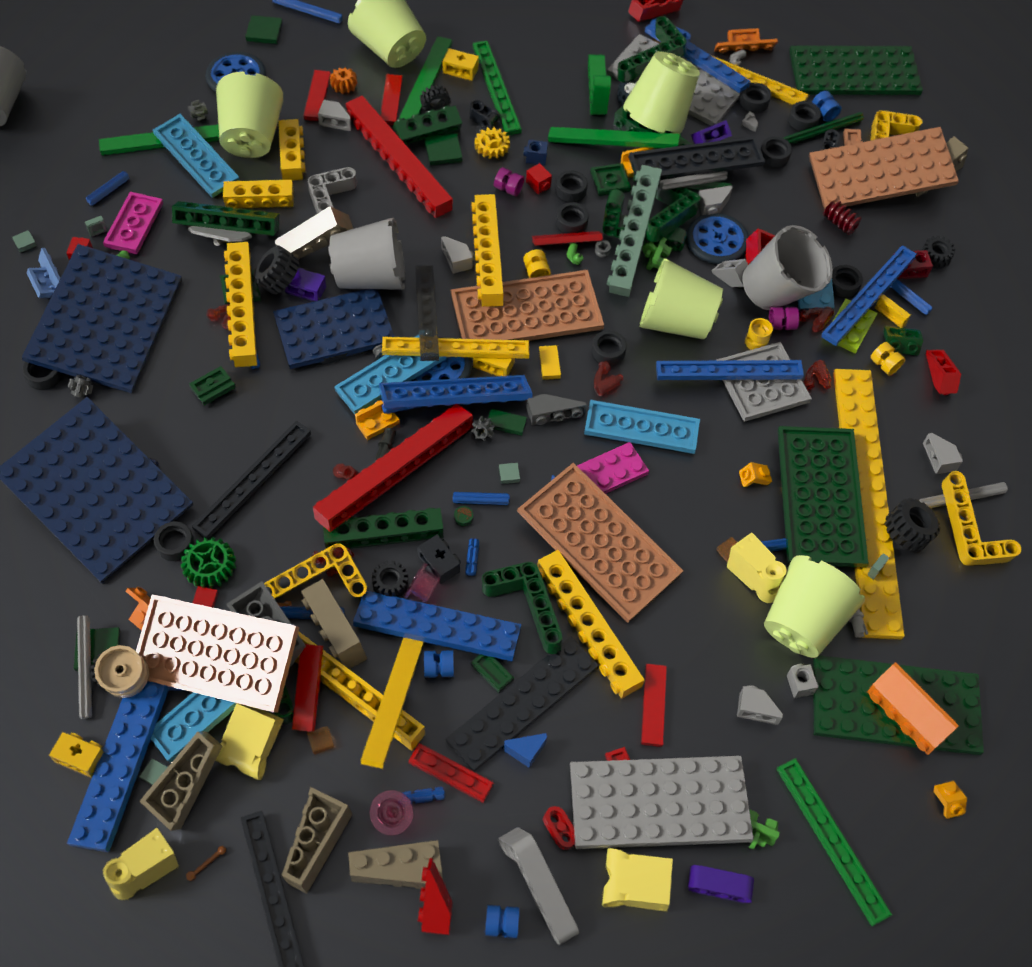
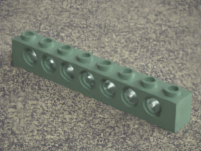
(646, 176)

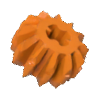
(343, 80)

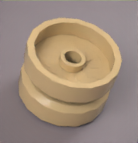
(124, 660)

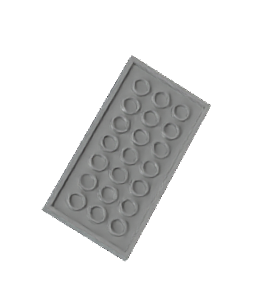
(711, 97)
(660, 802)

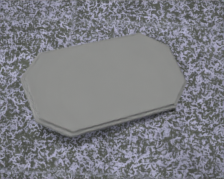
(220, 236)

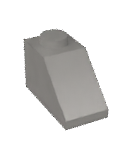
(334, 116)
(714, 199)
(457, 255)
(731, 272)
(942, 454)
(757, 706)

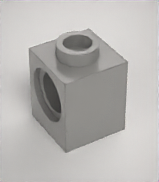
(799, 688)

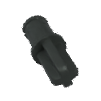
(385, 444)

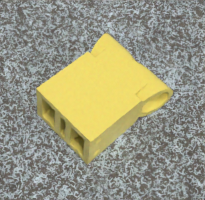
(756, 567)
(249, 739)
(140, 865)
(637, 881)

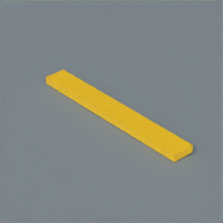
(777, 89)
(459, 347)
(392, 703)

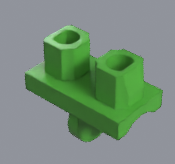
(654, 252)
(763, 833)

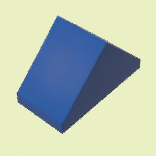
(525, 748)

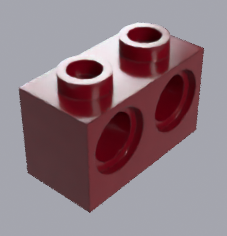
(919, 267)

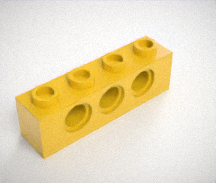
(290, 149)
(258, 194)

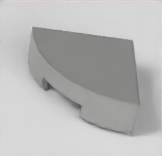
(750, 122)

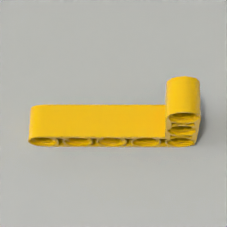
(894, 124)
(969, 527)
(313, 571)

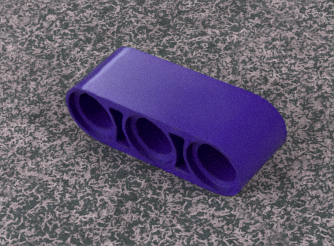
(721, 883)

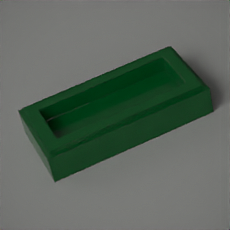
(507, 422)
(492, 672)

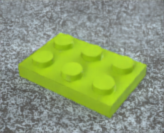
(857, 334)

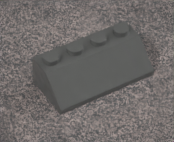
(261, 604)

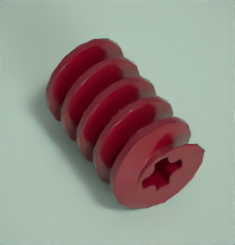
(841, 217)

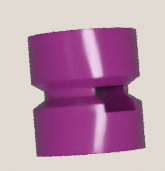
(510, 182)
(784, 318)

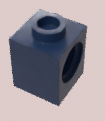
(536, 152)

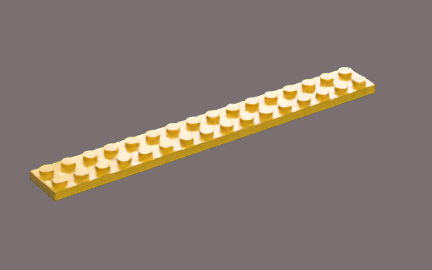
(858, 412)

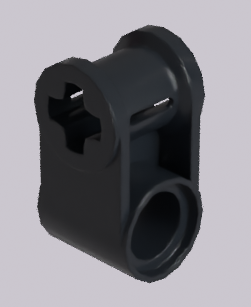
(482, 114)

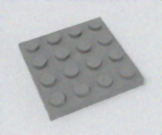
(765, 397)

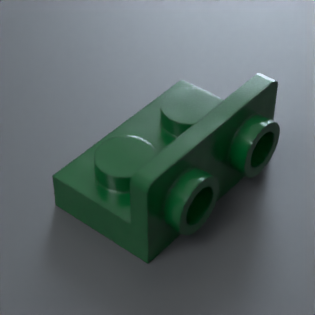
(904, 340)

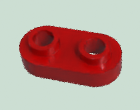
(561, 828)

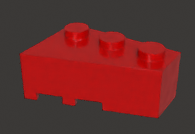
(648, 9)

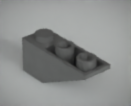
(551, 408)

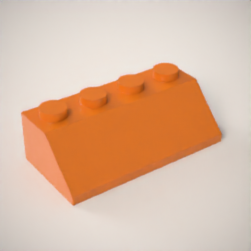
(912, 709)

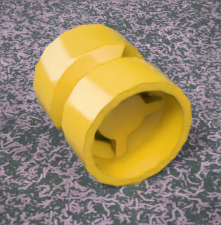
(536, 264)
(758, 333)
(890, 360)

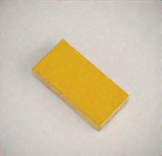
(892, 311)
(549, 362)

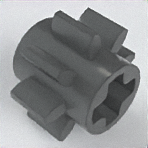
(197, 110)
(80, 386)
(483, 423)

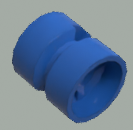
(828, 106)
(438, 664)
(502, 921)

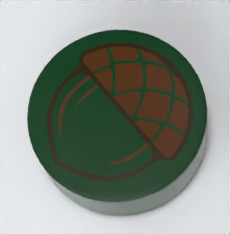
(463, 516)

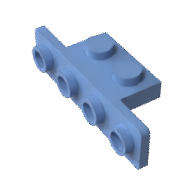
(44, 278)

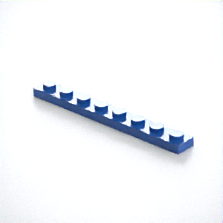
(709, 64)
(868, 295)
(729, 370)

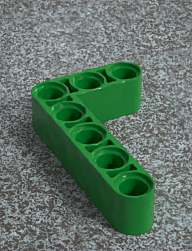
(598, 85)

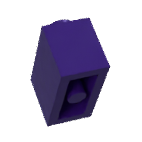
(713, 133)
(307, 285)

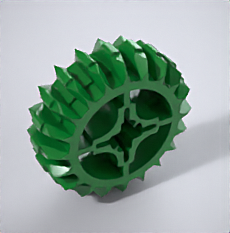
(212, 572)

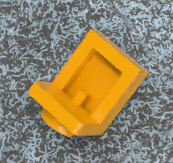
(755, 474)
(952, 799)

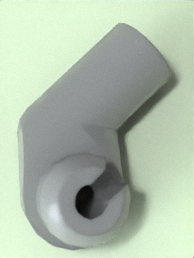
(735, 58)

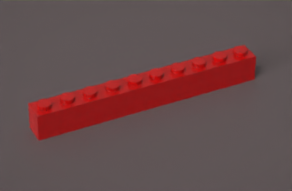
(399, 157)
(392, 467)

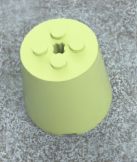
(388, 30)
(663, 93)
(248, 113)
(681, 303)
(812, 606)

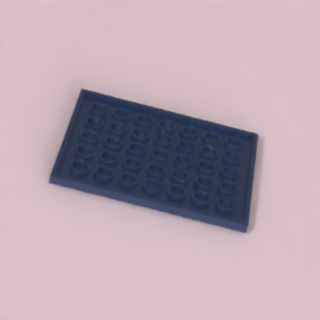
(102, 318)
(93, 489)

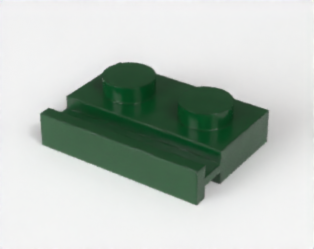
(212, 385)

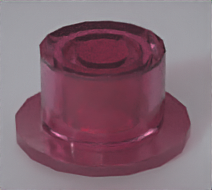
(422, 584)
(391, 812)

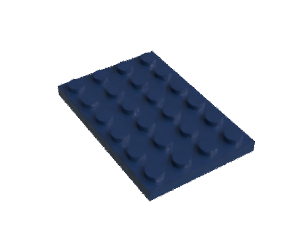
(332, 327)

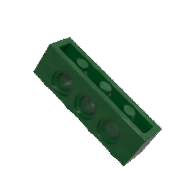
(448, 113)

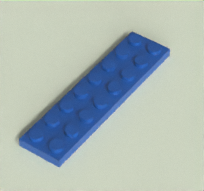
(454, 391)
(437, 625)
(117, 769)

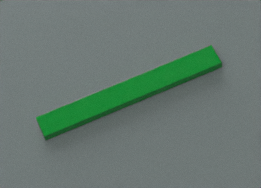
(426, 77)
(497, 88)
(613, 137)
(148, 141)
(834, 842)

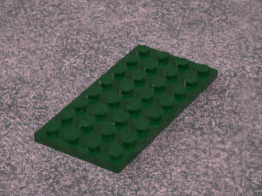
(856, 70)
(822, 495)
(847, 711)

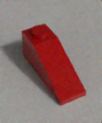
(943, 372)

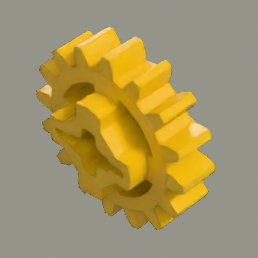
(492, 143)

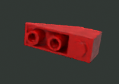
(437, 902)

